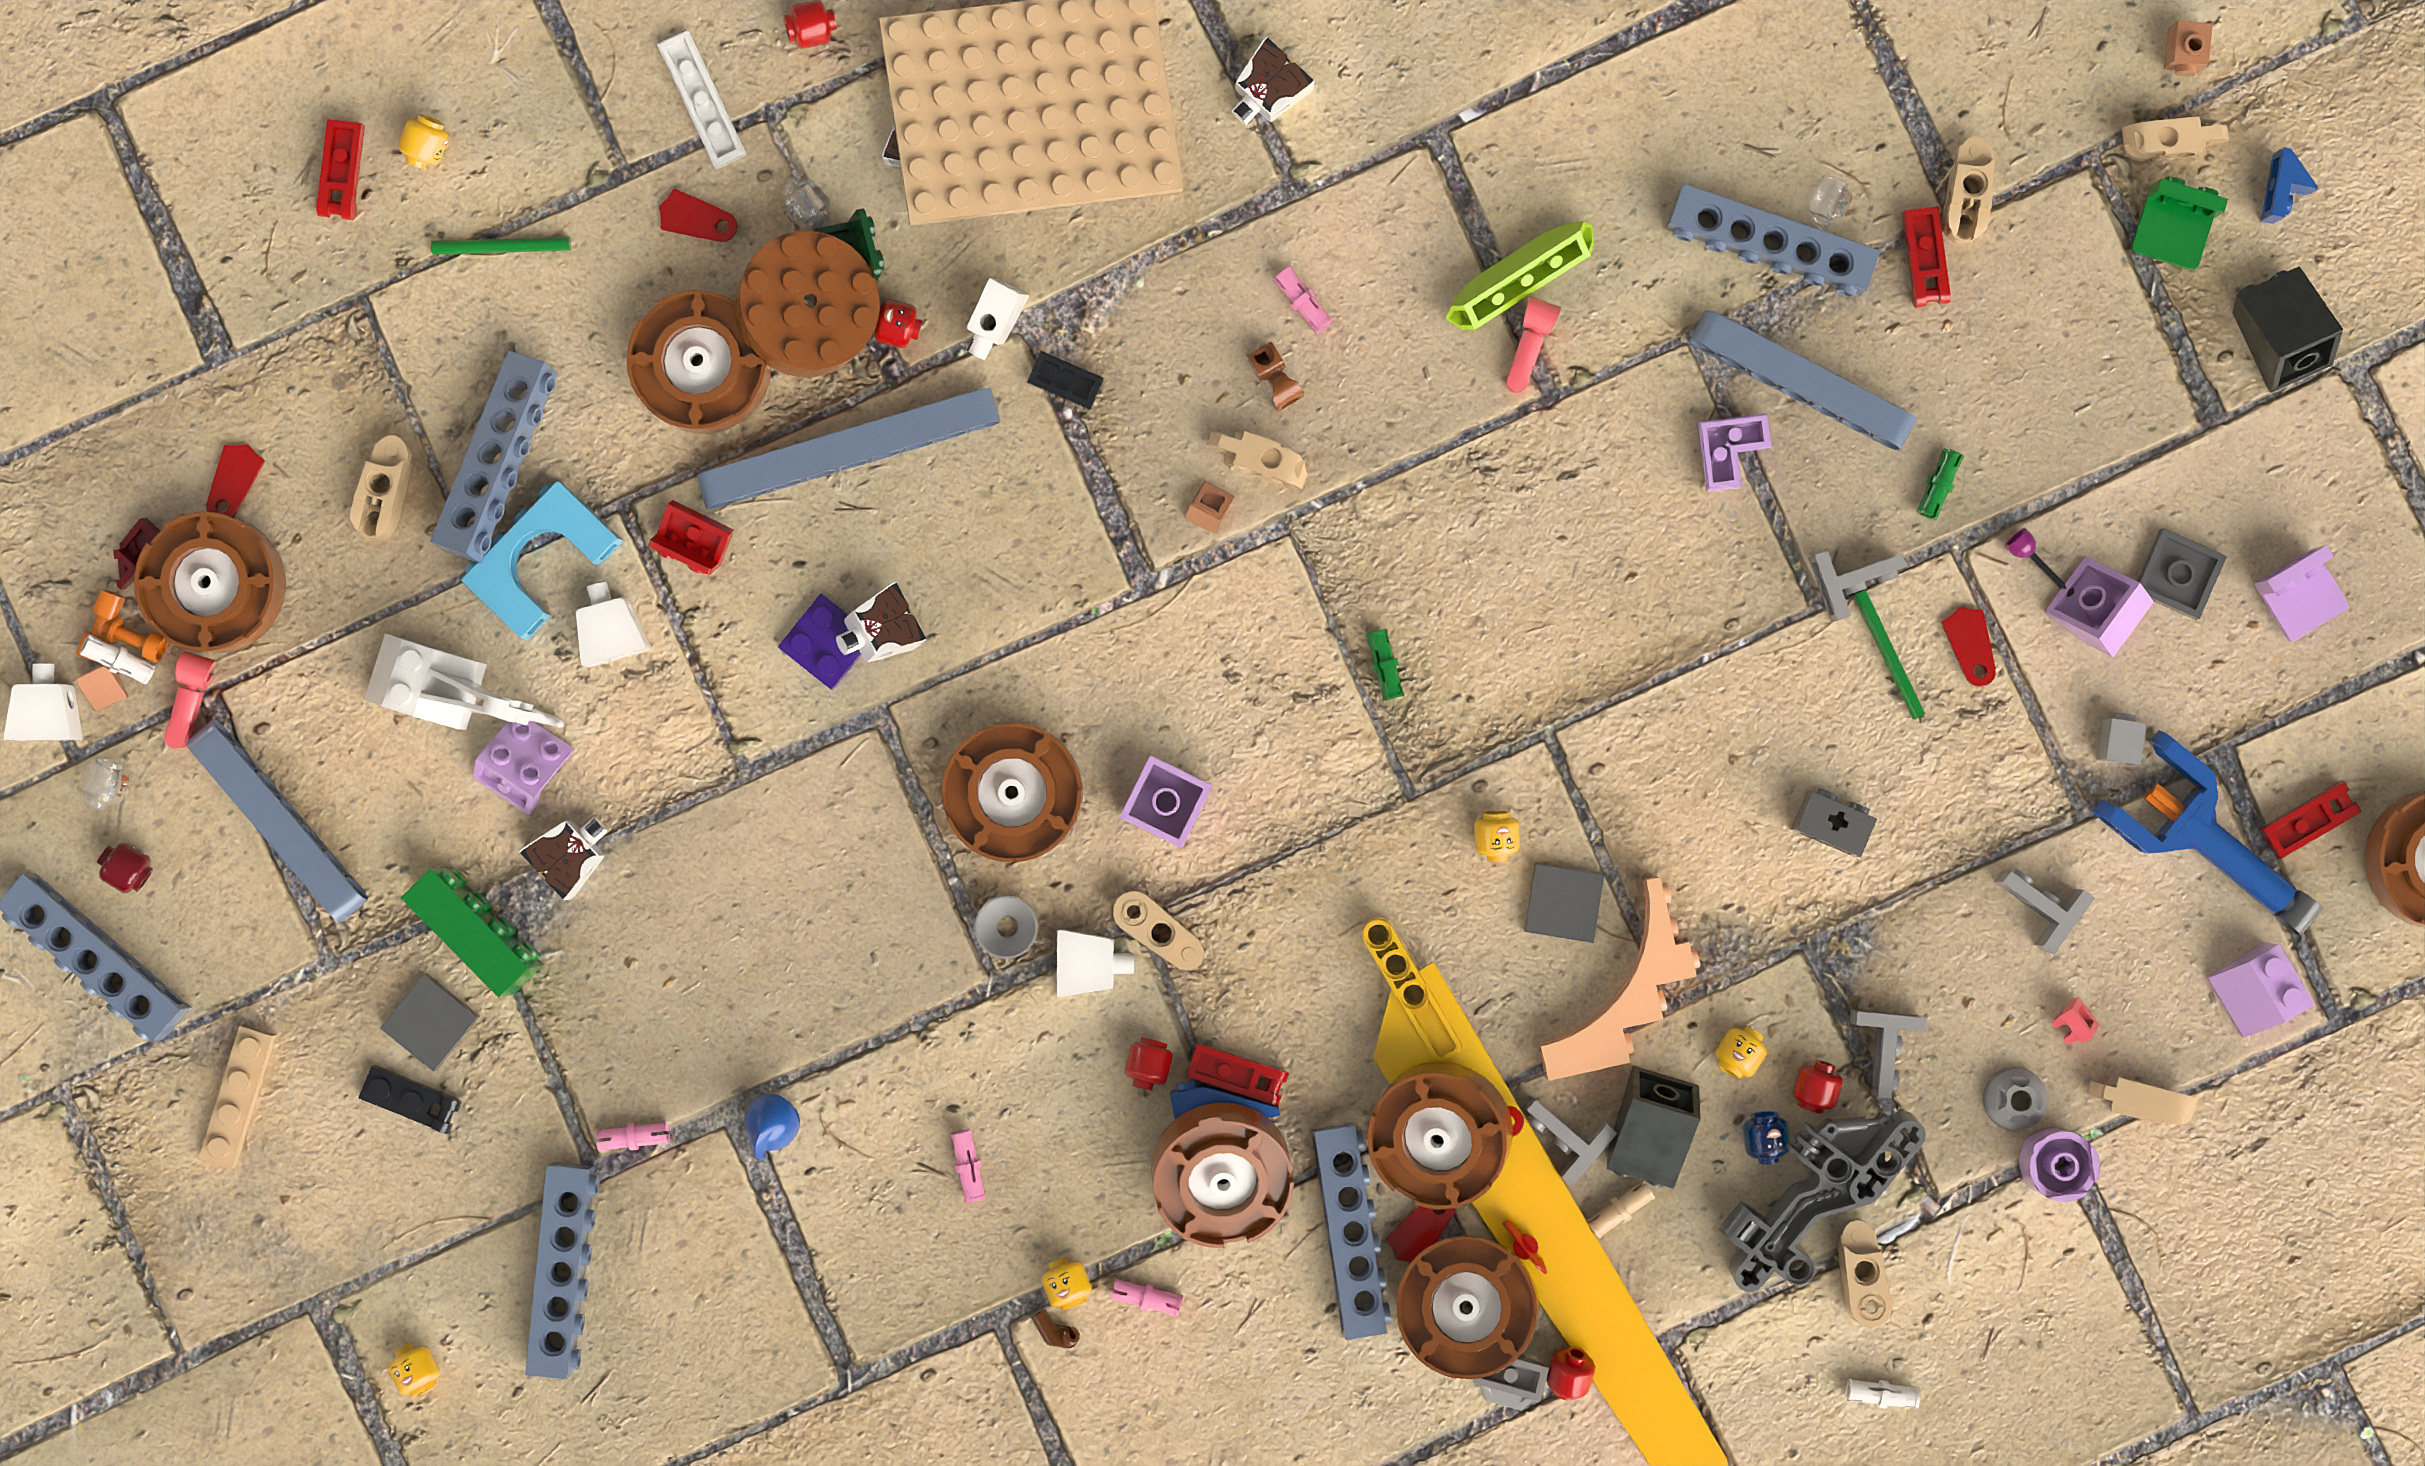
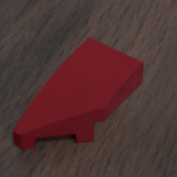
(130, 549)

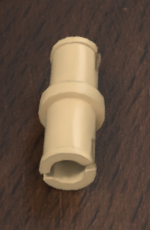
(1620, 1208)

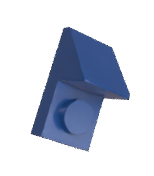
(2285, 176)

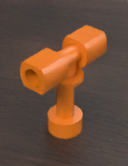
(111, 628)

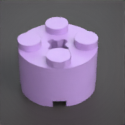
(2072, 1178)

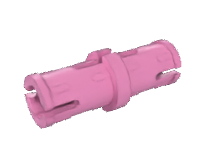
(1303, 300)
(632, 1136)
(967, 1165)
(1147, 1297)

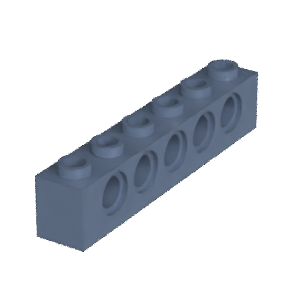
(1857, 258)
(490, 439)
(165, 1006)
(1354, 1321)
(542, 1356)

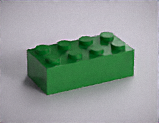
(473, 930)

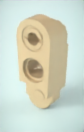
(2171, 139)
(1972, 162)
(1261, 458)
(392, 459)
(1182, 948)
(2146, 1101)
(1855, 1245)

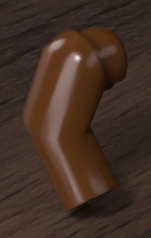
(1055, 1334)

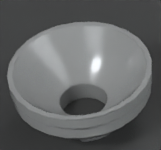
(989, 936)
(1998, 1096)

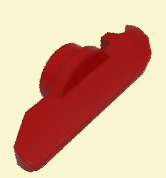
(1525, 1246)

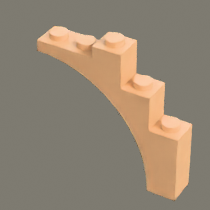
(1659, 961)

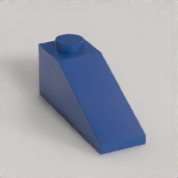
(1191, 1096)

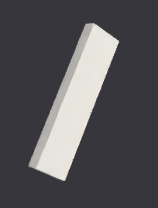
(702, 99)

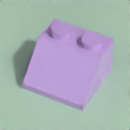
(2102, 608)
(2260, 990)

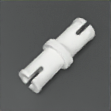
(117, 659)
(1882, 1394)

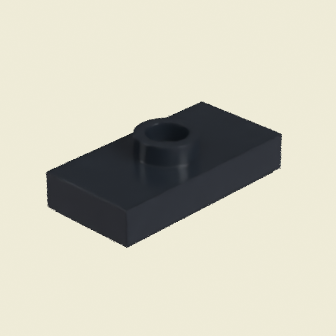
(1065, 380)

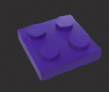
(814, 642)

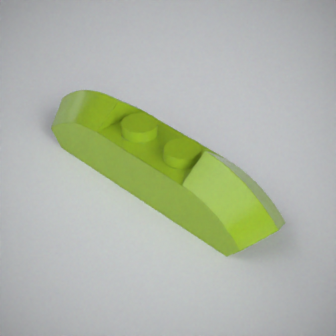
(1521, 274)

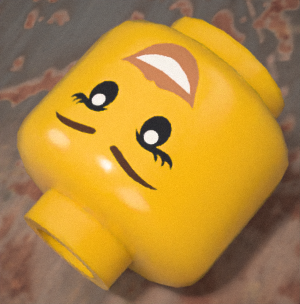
(423, 141)
(1496, 835)
(1741, 1052)
(1066, 1283)
(414, 1370)

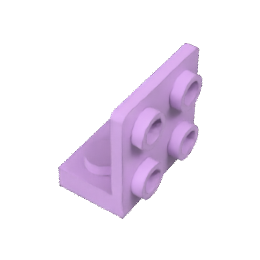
(2302, 593)
(520, 763)

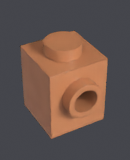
(2188, 47)

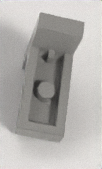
(1832, 585)
(2046, 904)
(1887, 1045)
(1567, 1140)

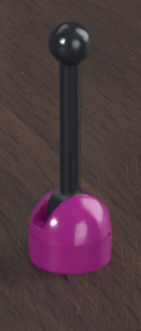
(2023, 545)

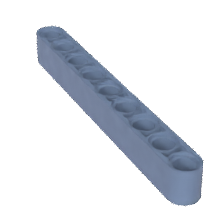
(848, 448)

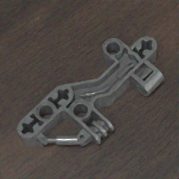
(1821, 1195)

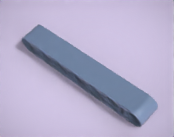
(1802, 380)
(277, 820)

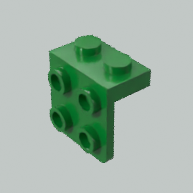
(2176, 222)

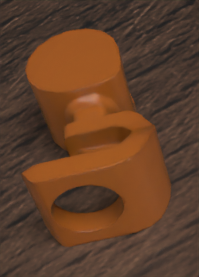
(1270, 366)

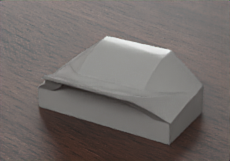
(1516, 1384)

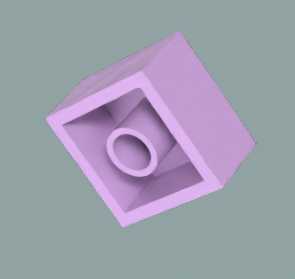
(1166, 801)

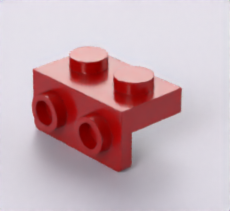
(691, 538)

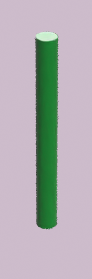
(501, 245)
(1889, 654)

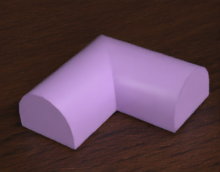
(1722, 442)

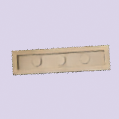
(237, 1097)

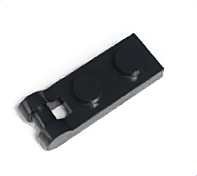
(409, 1098)

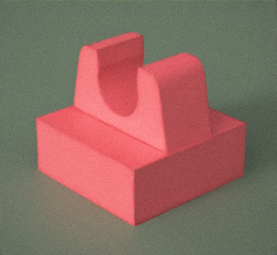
(2079, 1020)

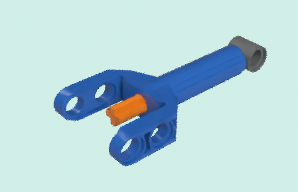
(2195, 827)

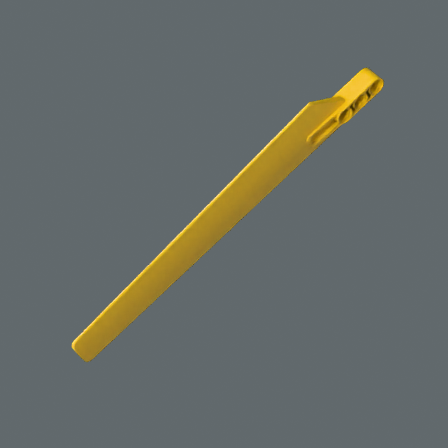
(1581, 1284)

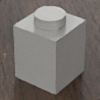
(2122, 740)

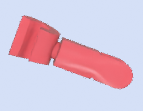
(1539, 320)
(195, 674)

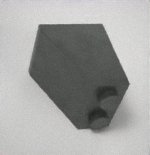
(2287, 328)
(1654, 1127)

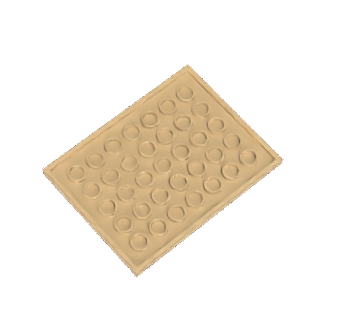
(1029, 107)

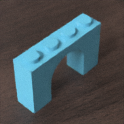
(496, 577)

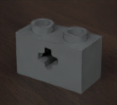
(1814, 823)

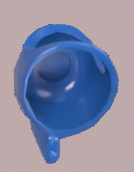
(770, 1124)

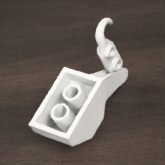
(440, 687)

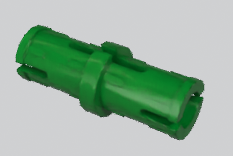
(1940, 483)
(1385, 664)

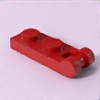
(340, 168)
(1926, 255)
(2309, 820)
(1236, 1074)

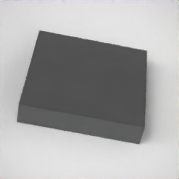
(2180, 573)
(1564, 903)
(430, 1022)

